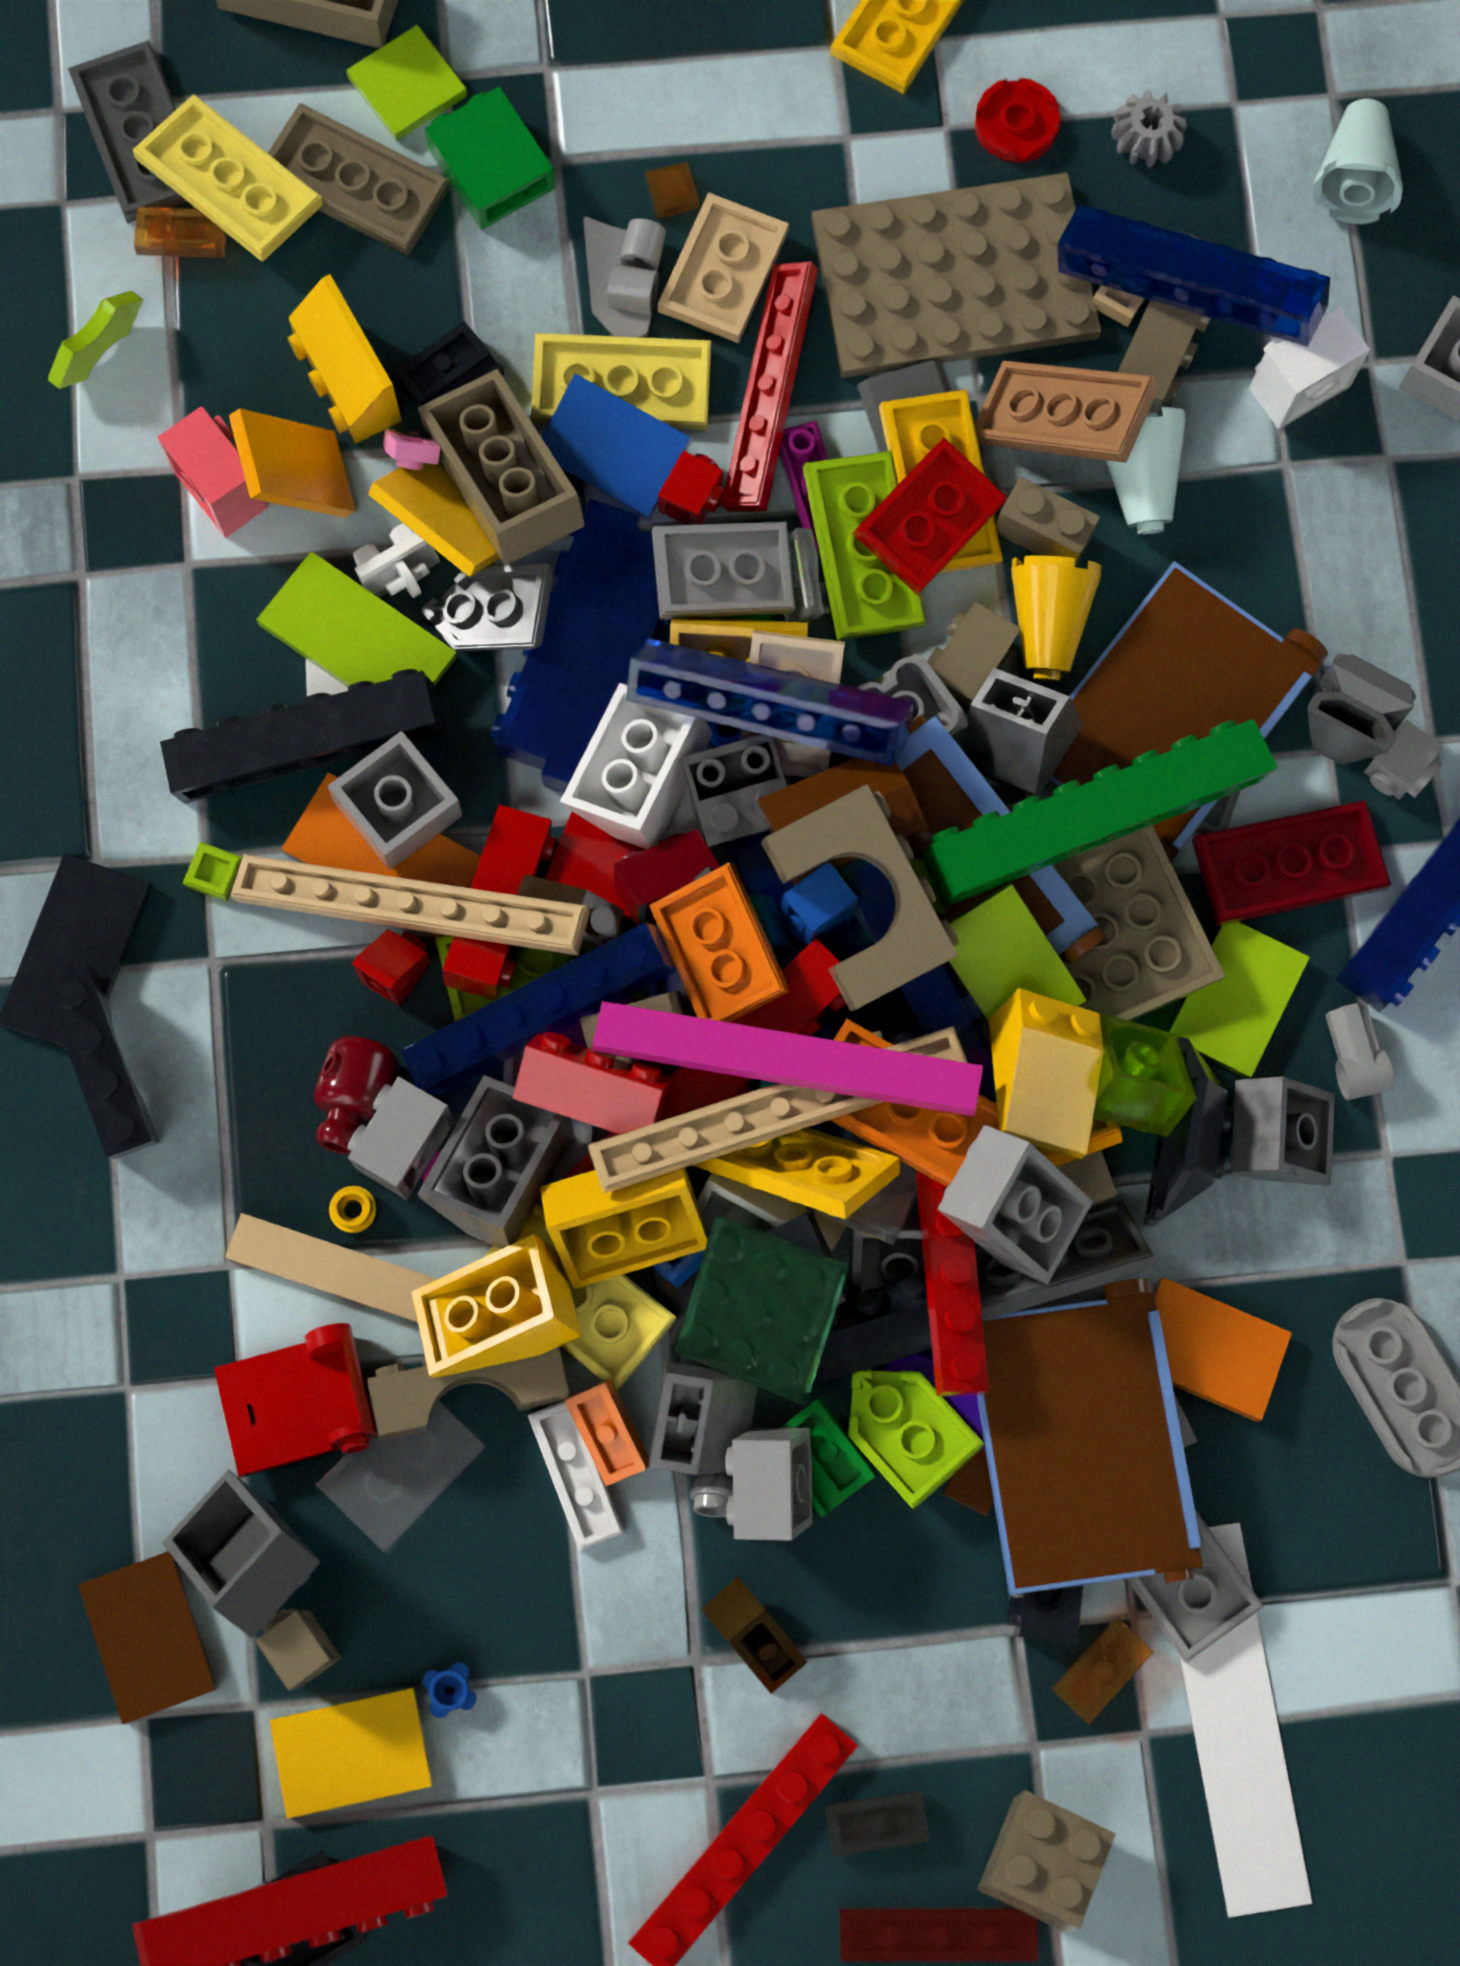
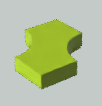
(82, 351)

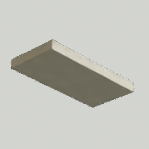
(360, 178)

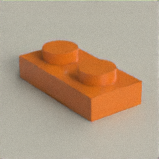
(608, 1432)

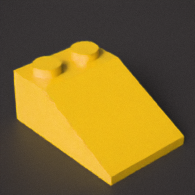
(1046, 1071)
(496, 1310)

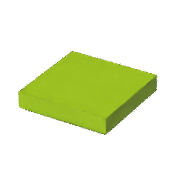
(406, 83)

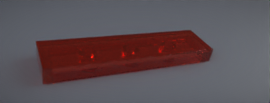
(937, 1934)

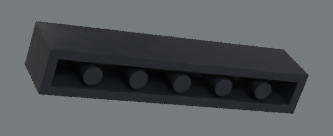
(300, 736)

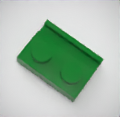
(836, 1460)

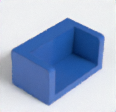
(818, 906)

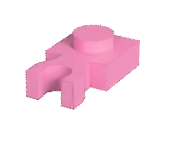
(410, 449)

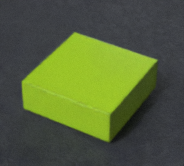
(212, 872)

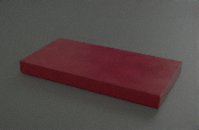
(1291, 862)

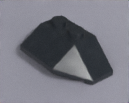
(1190, 1155)

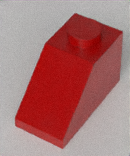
(392, 965)

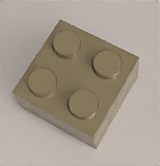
(1046, 1861)

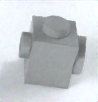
(1407, 764)

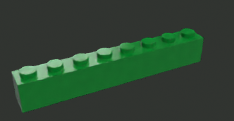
(1098, 811)

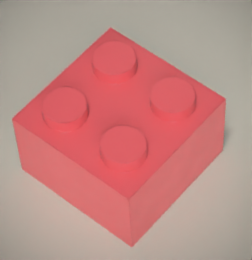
(211, 469)

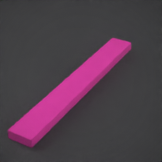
(788, 1058)

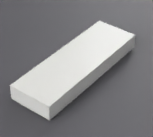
(575, 1477)

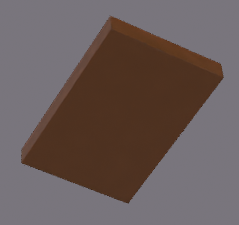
(147, 1637)

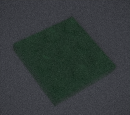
(761, 1309)

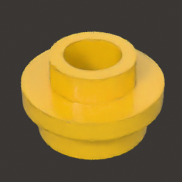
(342, 1199)

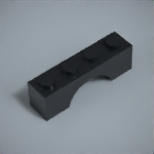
(99, 1063)

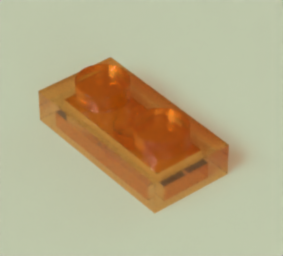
(177, 233)
(1102, 1670)

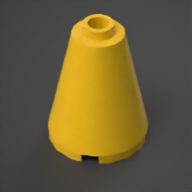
(1052, 611)

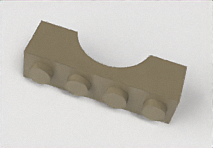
(405, 1398)

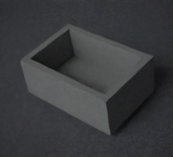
(240, 1554)

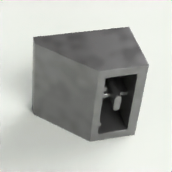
(1019, 731)
(727, 786)
(699, 1418)

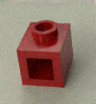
(692, 489)

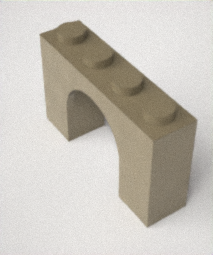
(859, 829)

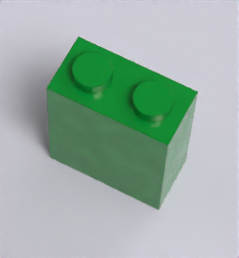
(489, 157)

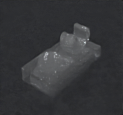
(806, 584)

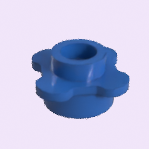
(436, 1684)

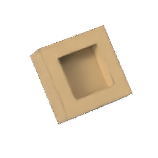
(1117, 304)

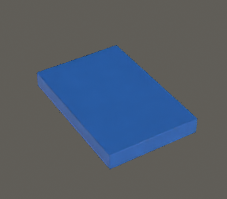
(613, 444)

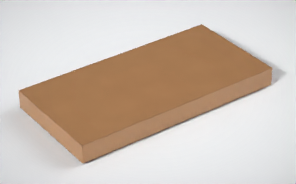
(1065, 410)

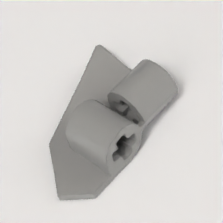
(624, 274)

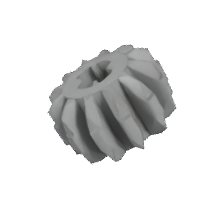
(1149, 128)

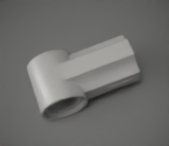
(1361, 1064)

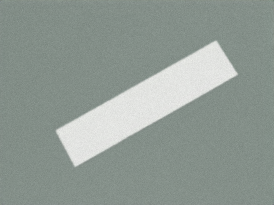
(1245, 1764)

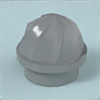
(711, 1494)

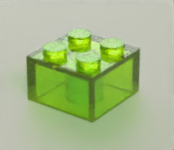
(1141, 1077)

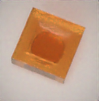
(672, 190)

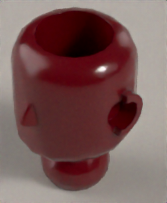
(348, 1087)

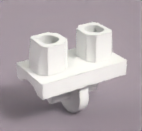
(397, 566)

